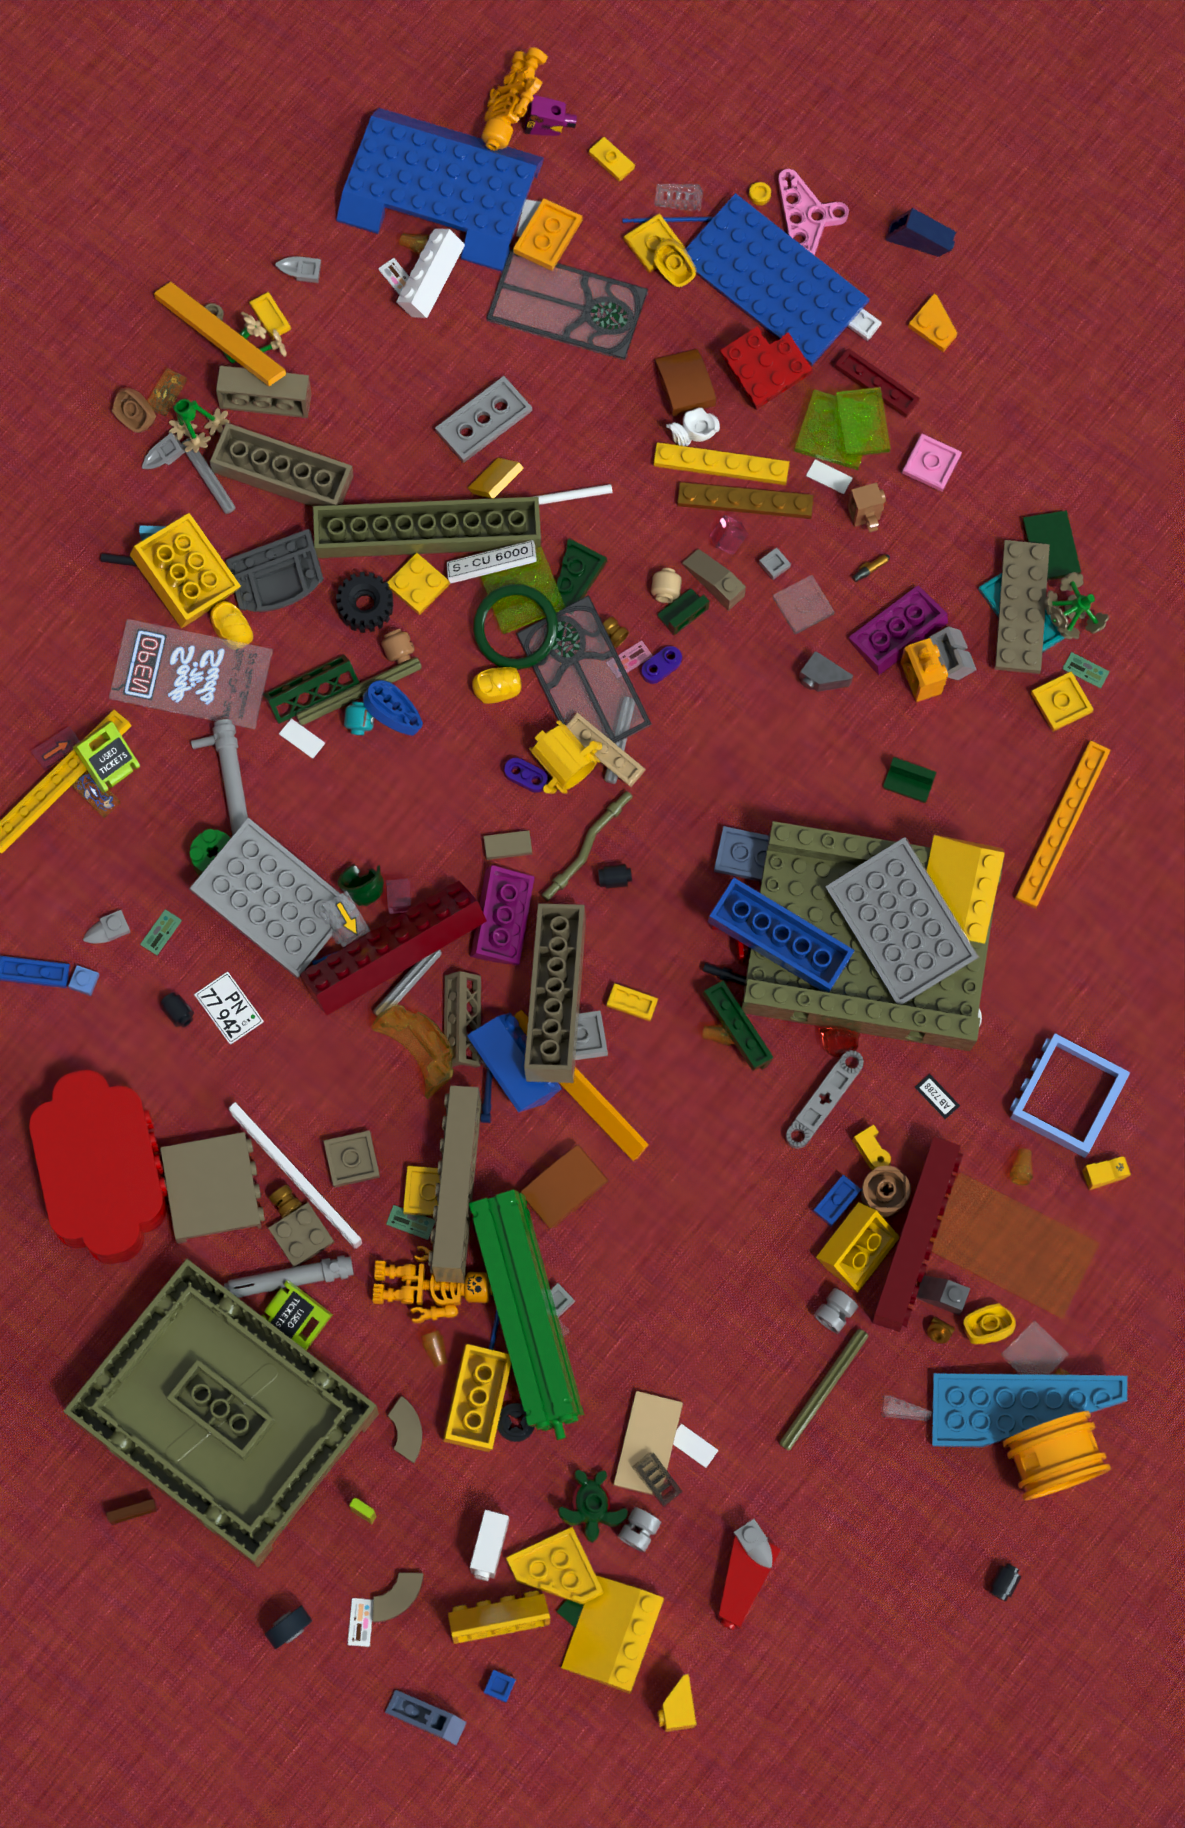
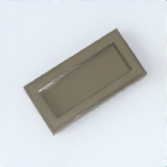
(508, 845)

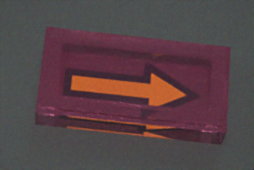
(55, 748)

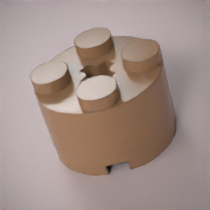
(894, 1182)

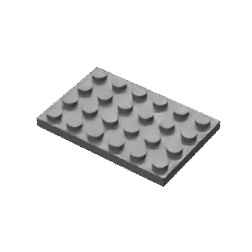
(268, 897)
(902, 921)

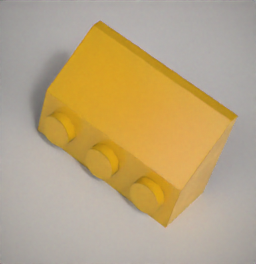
(858, 1246)

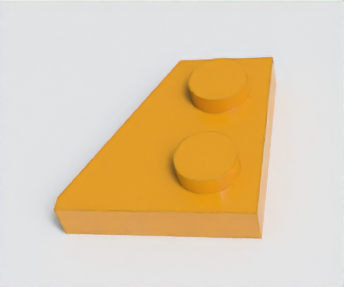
(934, 324)

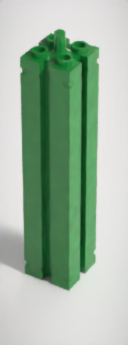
(527, 1312)

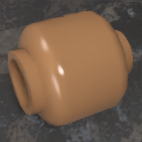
(398, 646)

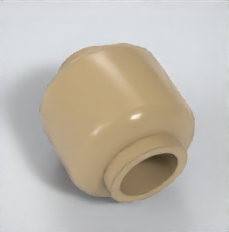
(666, 585)

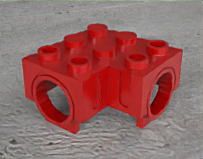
(765, 368)

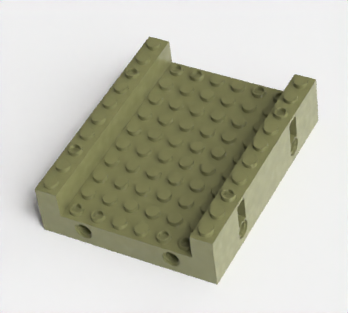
(795, 876)
(221, 1411)

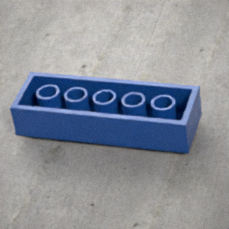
(780, 936)

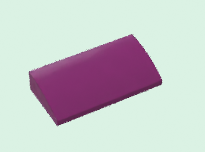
(901, 624)
(506, 908)

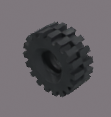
(359, 587)

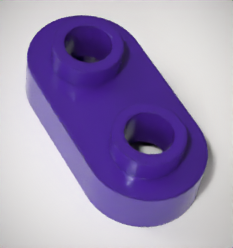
(662, 664)
(527, 774)

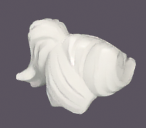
(696, 427)

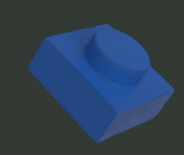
(499, 1686)

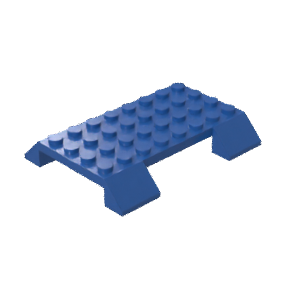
(439, 179)

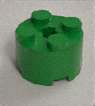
(204, 845)

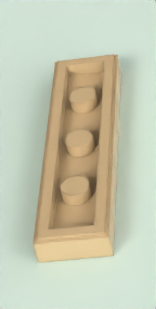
(610, 754)

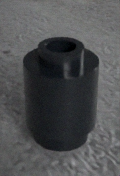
(615, 876)
(177, 1010)
(1005, 1582)

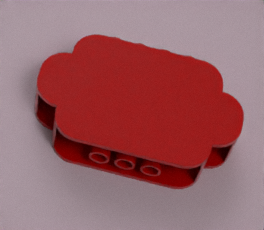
(99, 1166)

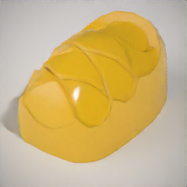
(674, 262)
(230, 623)
(496, 684)
(989, 1324)

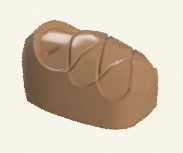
(133, 410)

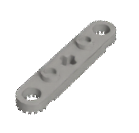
(814, 1112)

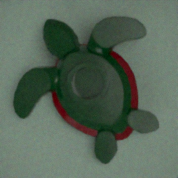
(591, 1505)

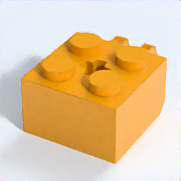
(924, 669)

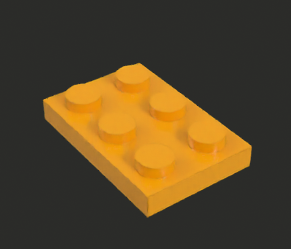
(547, 234)

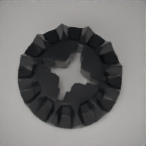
(514, 1435)

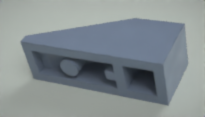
(426, 1717)

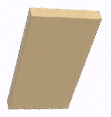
(649, 1430)

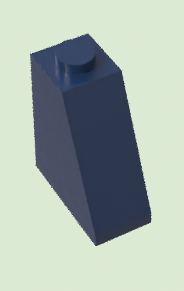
(921, 233)

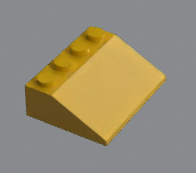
(184, 570)
(967, 880)
(499, 1618)
(613, 1635)

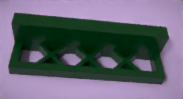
(308, 681)
(738, 1026)

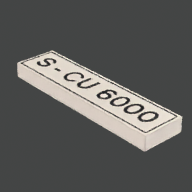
(491, 561)

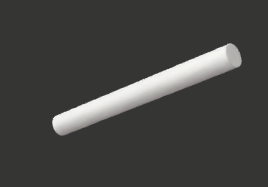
(575, 494)

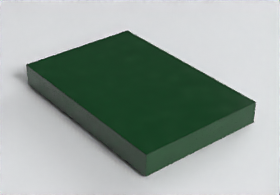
(1056, 531)

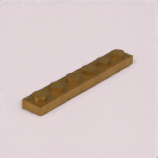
(745, 500)

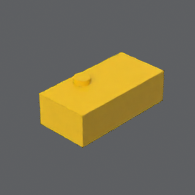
(477, 1398)

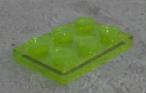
(863, 422)

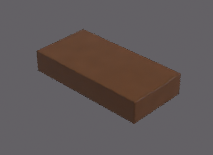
(132, 1511)

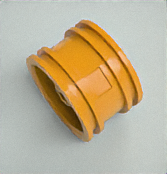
(1056, 1455)

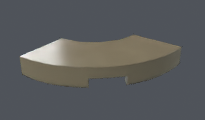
(408, 1429)
(398, 1598)

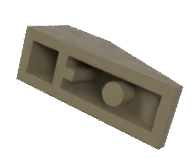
(715, 578)

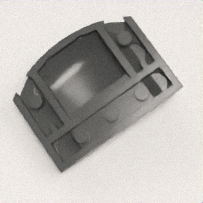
(277, 573)

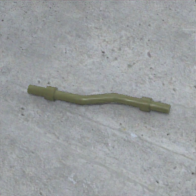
(561, 880)

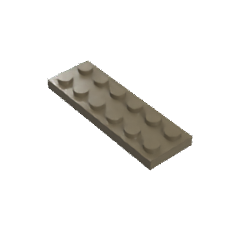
(1022, 607)

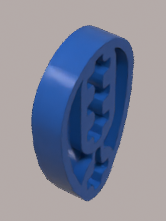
(383, 712)

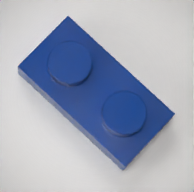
(837, 1200)

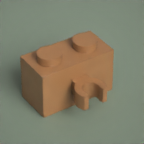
(866, 506)

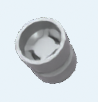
(836, 1310)
(643, 1521)

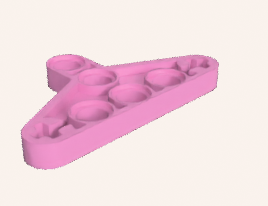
(805, 206)

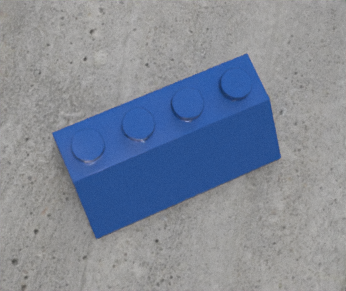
(503, 1050)

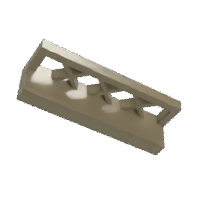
(457, 1017)

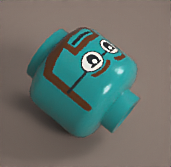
(358, 719)

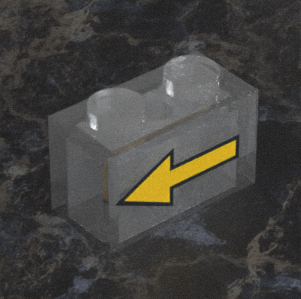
(344, 919)

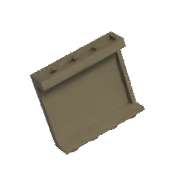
(212, 1186)

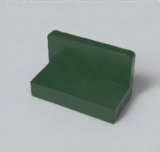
(683, 611)
(909, 780)

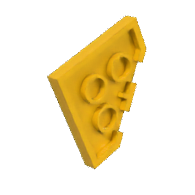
(557, 1567)

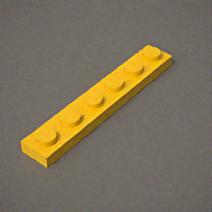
(721, 463)

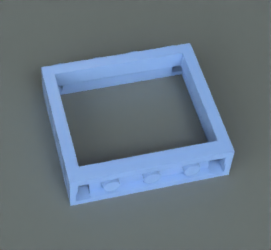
(1051, 1132)

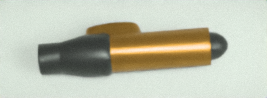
(867, 568)

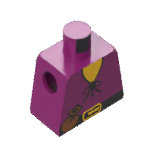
(547, 117)

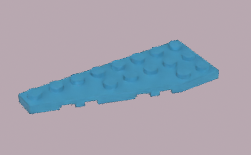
(993, 1407)

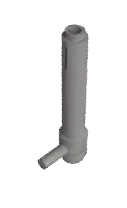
(227, 746)
(325, 1271)

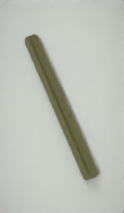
(357, 691)
(823, 1389)

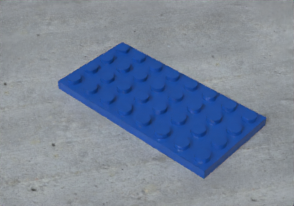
(774, 278)

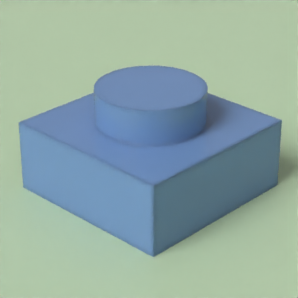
(83, 980)

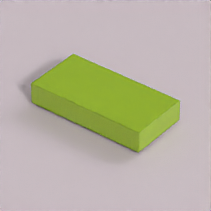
(363, 1510)

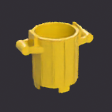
(564, 757)

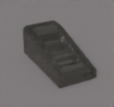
(638, 1468)

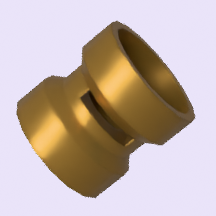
(616, 633)
(285, 1201)

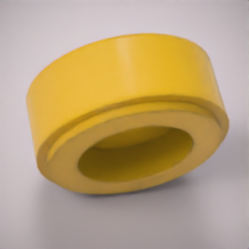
(759, 193)

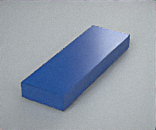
(34, 972)

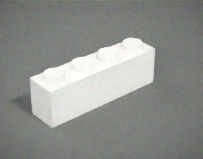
(430, 273)

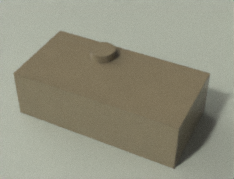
(243, 391)

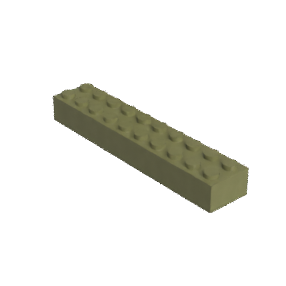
(425, 527)

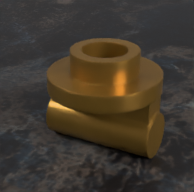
(939, 1331)

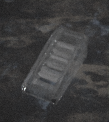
(687, 189)
(897, 1408)

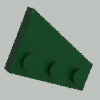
(578, 571)

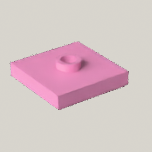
(931, 462)

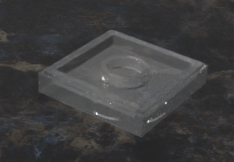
(803, 604)
(1034, 1352)

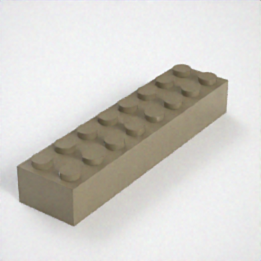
(555, 993)
(456, 1184)

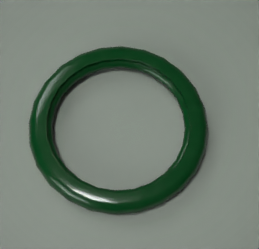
(490, 600)

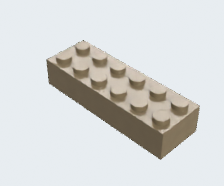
(280, 468)

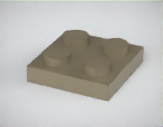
(351, 1159)
(301, 1235)

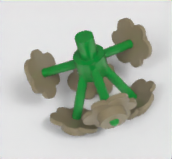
(1074, 607)

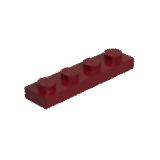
(871, 377)

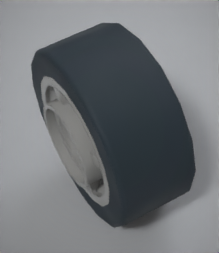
(288, 1627)

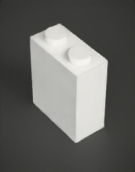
(489, 1545)

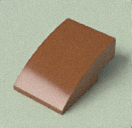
(685, 382)
(564, 1187)

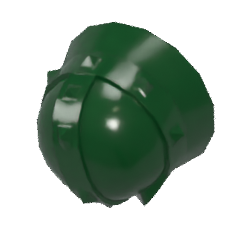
(362, 889)

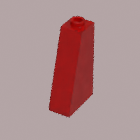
(742, 1585)

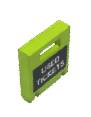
(110, 760)
(293, 1311)

